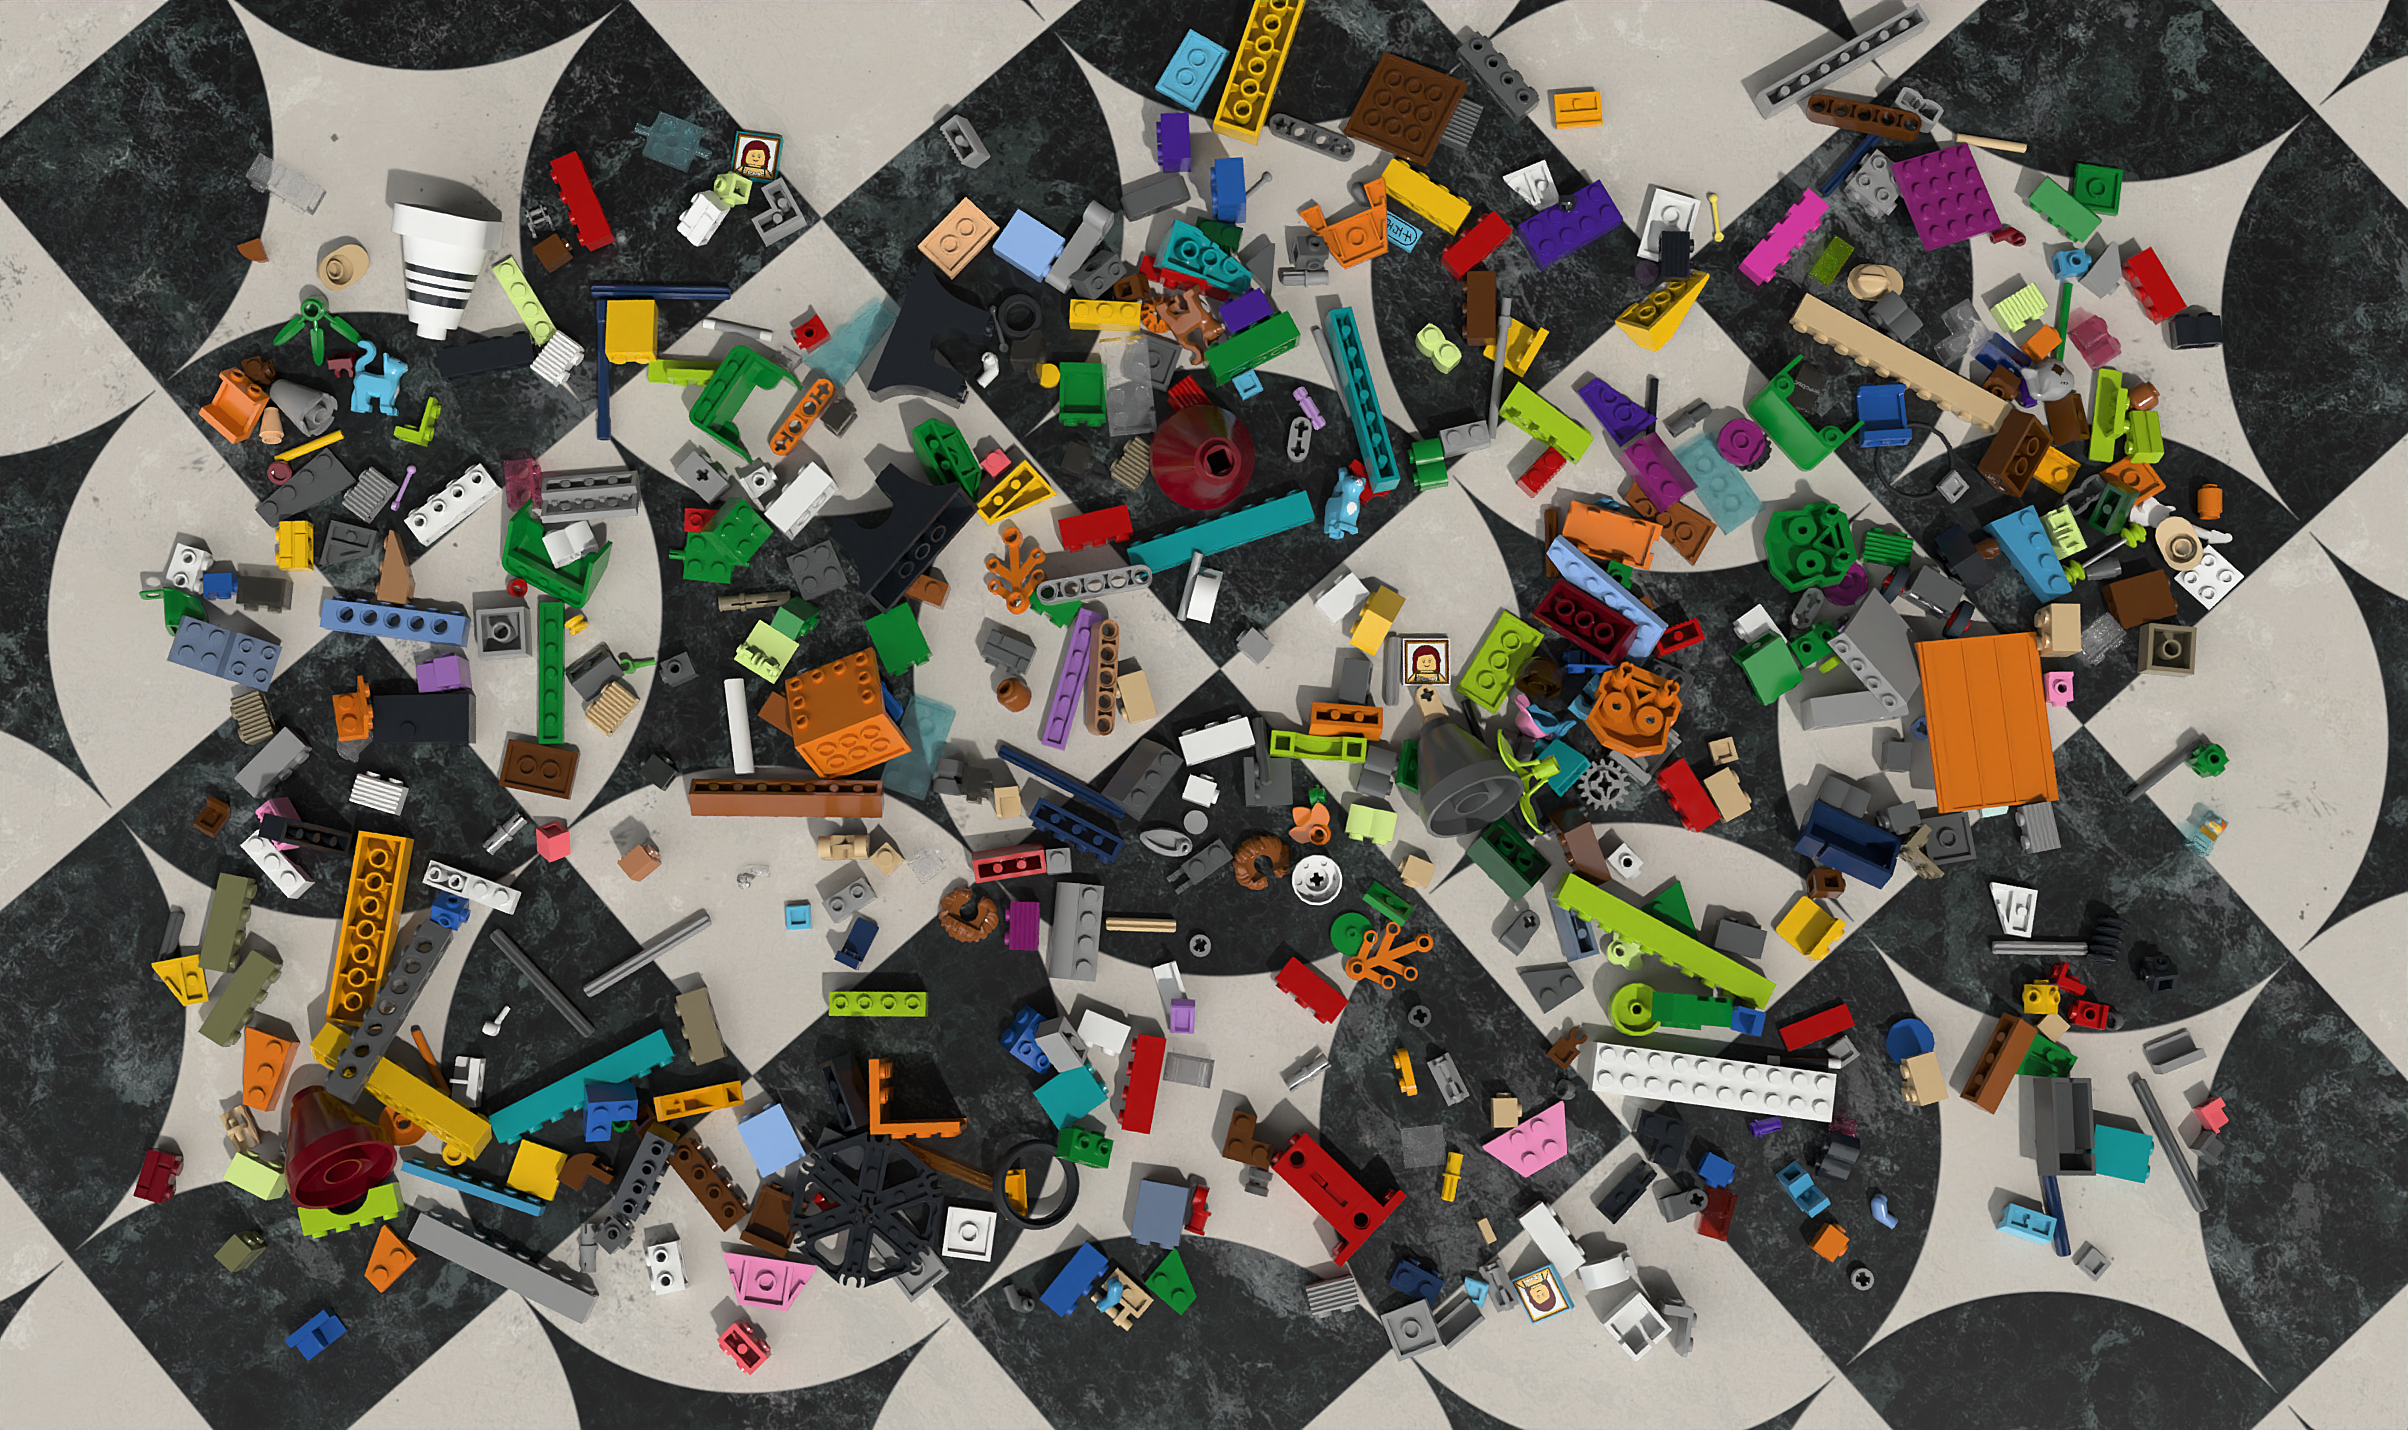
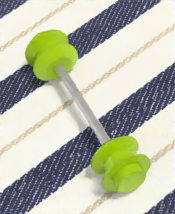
(2128, 536)

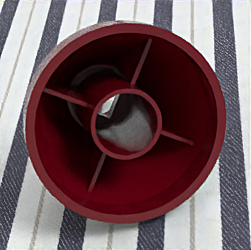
(1181, 452)
(333, 1151)

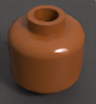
(2142, 396)
(1014, 694)

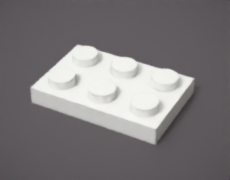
(1667, 213)

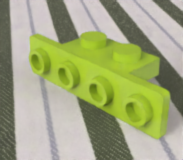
(682, 372)
(2108, 415)

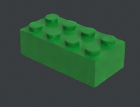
(1251, 348)

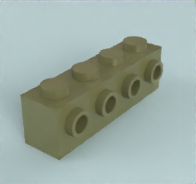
(227, 923)
(241, 998)

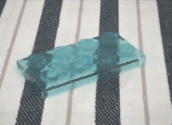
(1719, 485)
(927, 731)

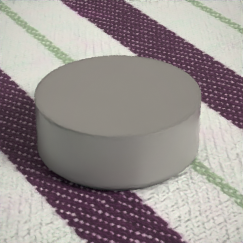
(1195, 822)

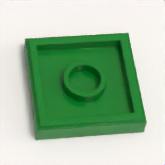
(2098, 188)

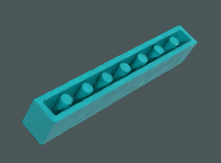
(1362, 400)
(1222, 533)
(569, 1092)

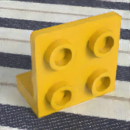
(1520, 348)

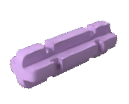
(1309, 408)

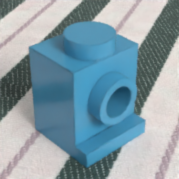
(2064, 266)

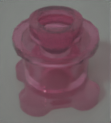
(1844, 1127)

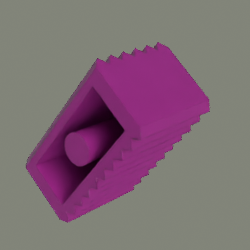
(1024, 926)

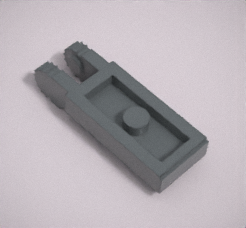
(1202, 865)

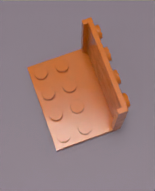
(842, 717)
(880, 1097)

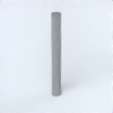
(1331, 366)

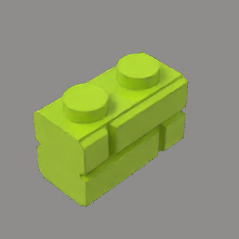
(2143, 437)

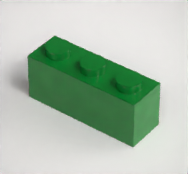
(2064, 210)

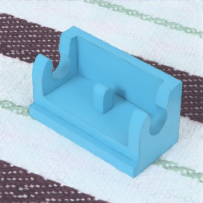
(2027, 1224)

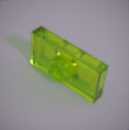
(1831, 261)

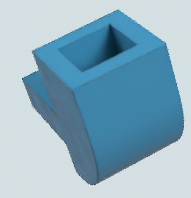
(1802, 1189)

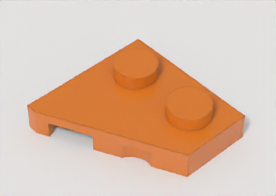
(389, 1259)

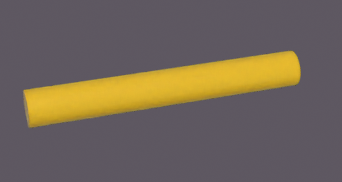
(310, 446)

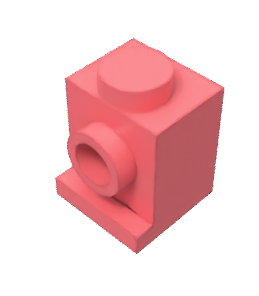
(996, 464)

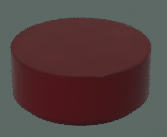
(280, 472)

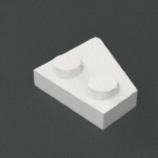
(1534, 185)
(2015, 908)

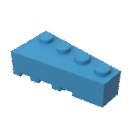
(2030, 552)

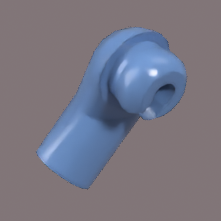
(1880, 1213)

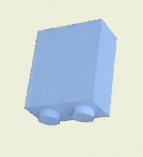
(1029, 245)
(772, 1138)

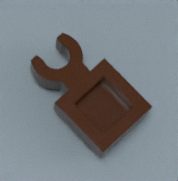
(1564, 1050)

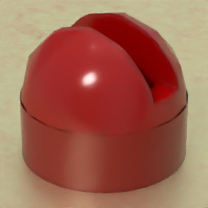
(519, 583)

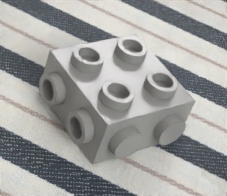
(1874, 185)

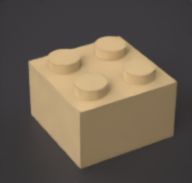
(2058, 630)

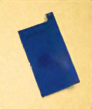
(2002, 352)

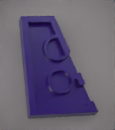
(1615, 412)

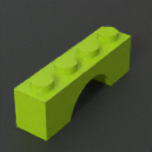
(1318, 748)
(380, 1201)

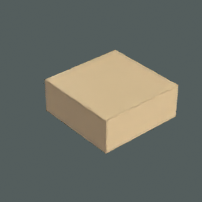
(1722, 751)
(2052, 1027)
(1486, 1230)

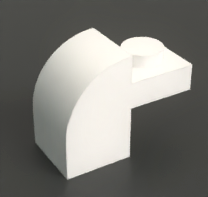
(1204, 594)
(1607, 1271)

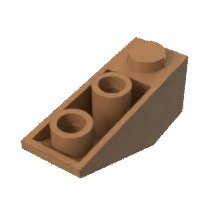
(397, 580)

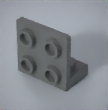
(1270, 795)

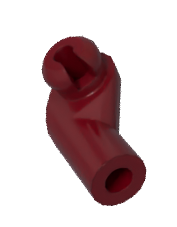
(2009, 235)

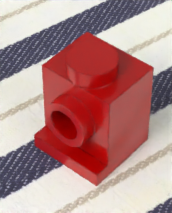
(819, 337)
(2098, 1014)

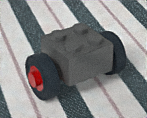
(1931, 593)

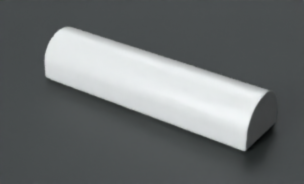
(739, 727)

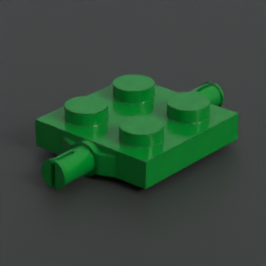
(704, 561)

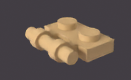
(1133, 1299)

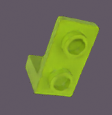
(426, 432)

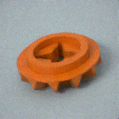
(1150, 320)

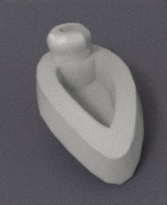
(1166, 841)

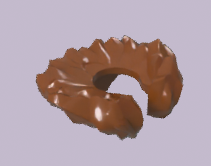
(1257, 846)
(967, 930)

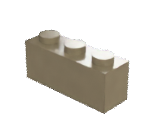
(700, 1026)

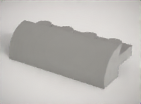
(590, 496)
(1076, 931)

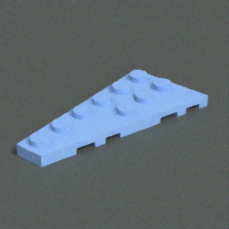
(1596, 583)

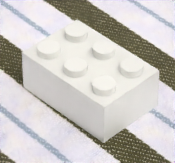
(801, 500)

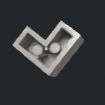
(782, 217)

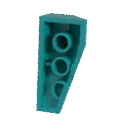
(1193, 254)

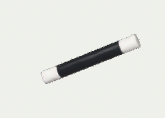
(1804, 1062)

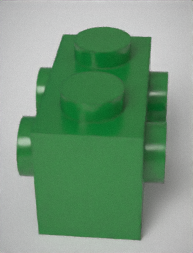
(1813, 644)
(1084, 1147)

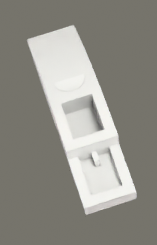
(472, 887)

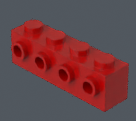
(582, 200)
(1143, 1084)

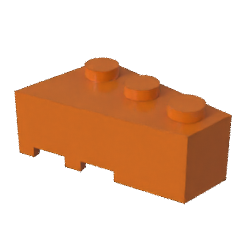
(266, 1067)

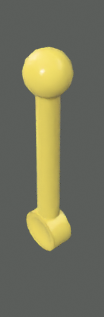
(1718, 237)

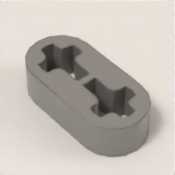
(1293, 439)
(1801, 606)

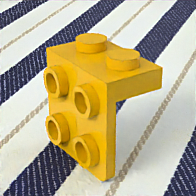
(1810, 929)

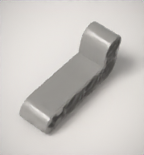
(1081, 247)

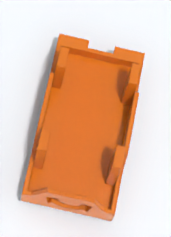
(1611, 534)

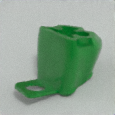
(175, 605)

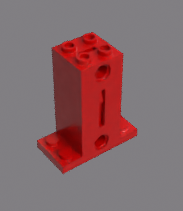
(1333, 1193)

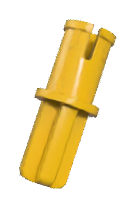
(1451, 1174)

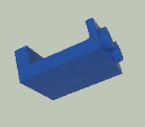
(1883, 413)

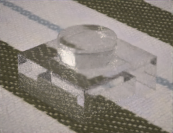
(786, 359)

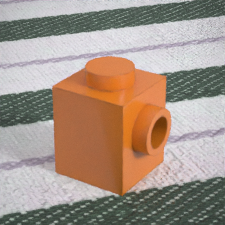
(2041, 343)
(1830, 1241)

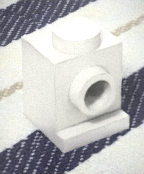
(760, 492)
(1616, 858)

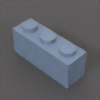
(1574, 932)

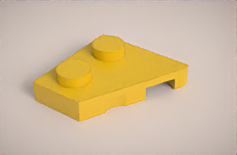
(184, 979)

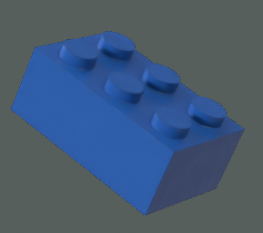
(1228, 190)

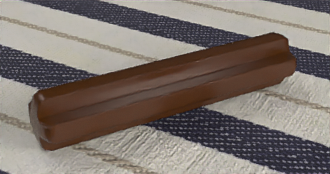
(1551, 533)

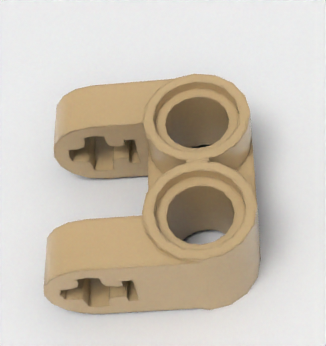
(844, 847)

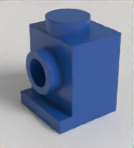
(219, 585)

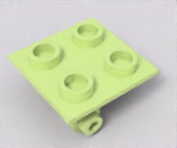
(2063, 532)
(766, 651)

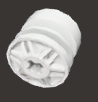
(1328, 887)

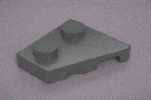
(347, 543)
(1551, 986)

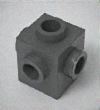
(1309, 252)
(607, 1238)

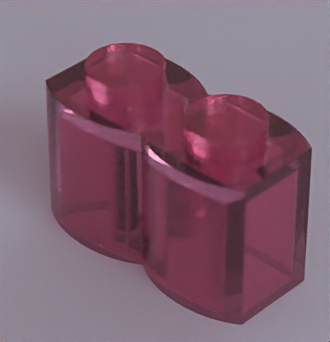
(2095, 342)

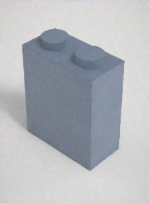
(1160, 1213)

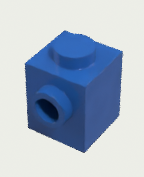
(1715, 1170)

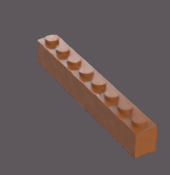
(786, 798)

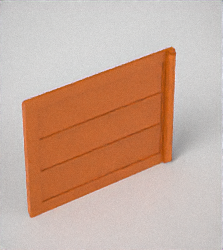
(1987, 721)

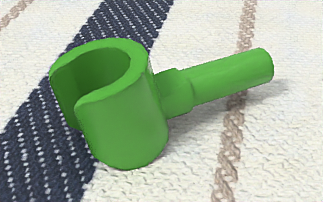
(635, 665)

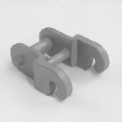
(532, 222)

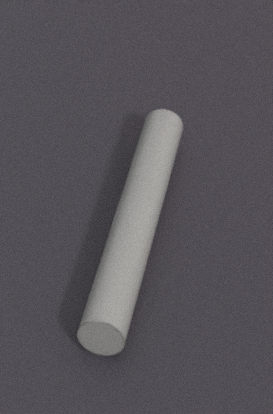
(1189, 587)

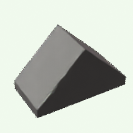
(1262, 268)

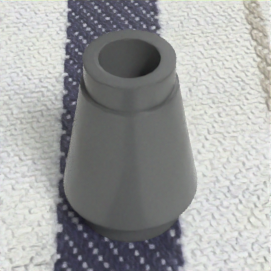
(2104, 569)

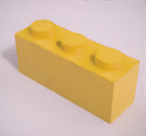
(1105, 315)

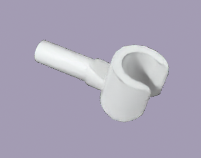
(492, 1028)

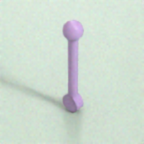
(411, 470)

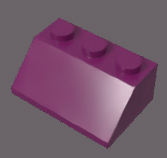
(1657, 472)

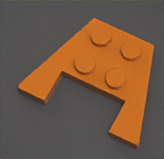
(1356, 237)

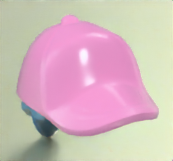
(1539, 723)

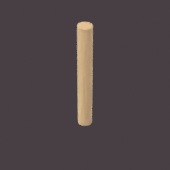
(1991, 143)

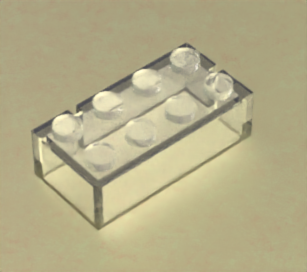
(1128, 385)

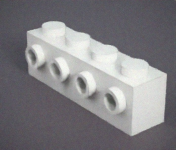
(452, 504)

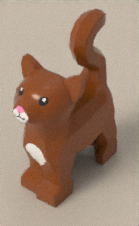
(1184, 321)

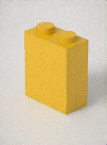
(631, 331)

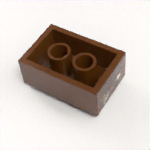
(2015, 453)

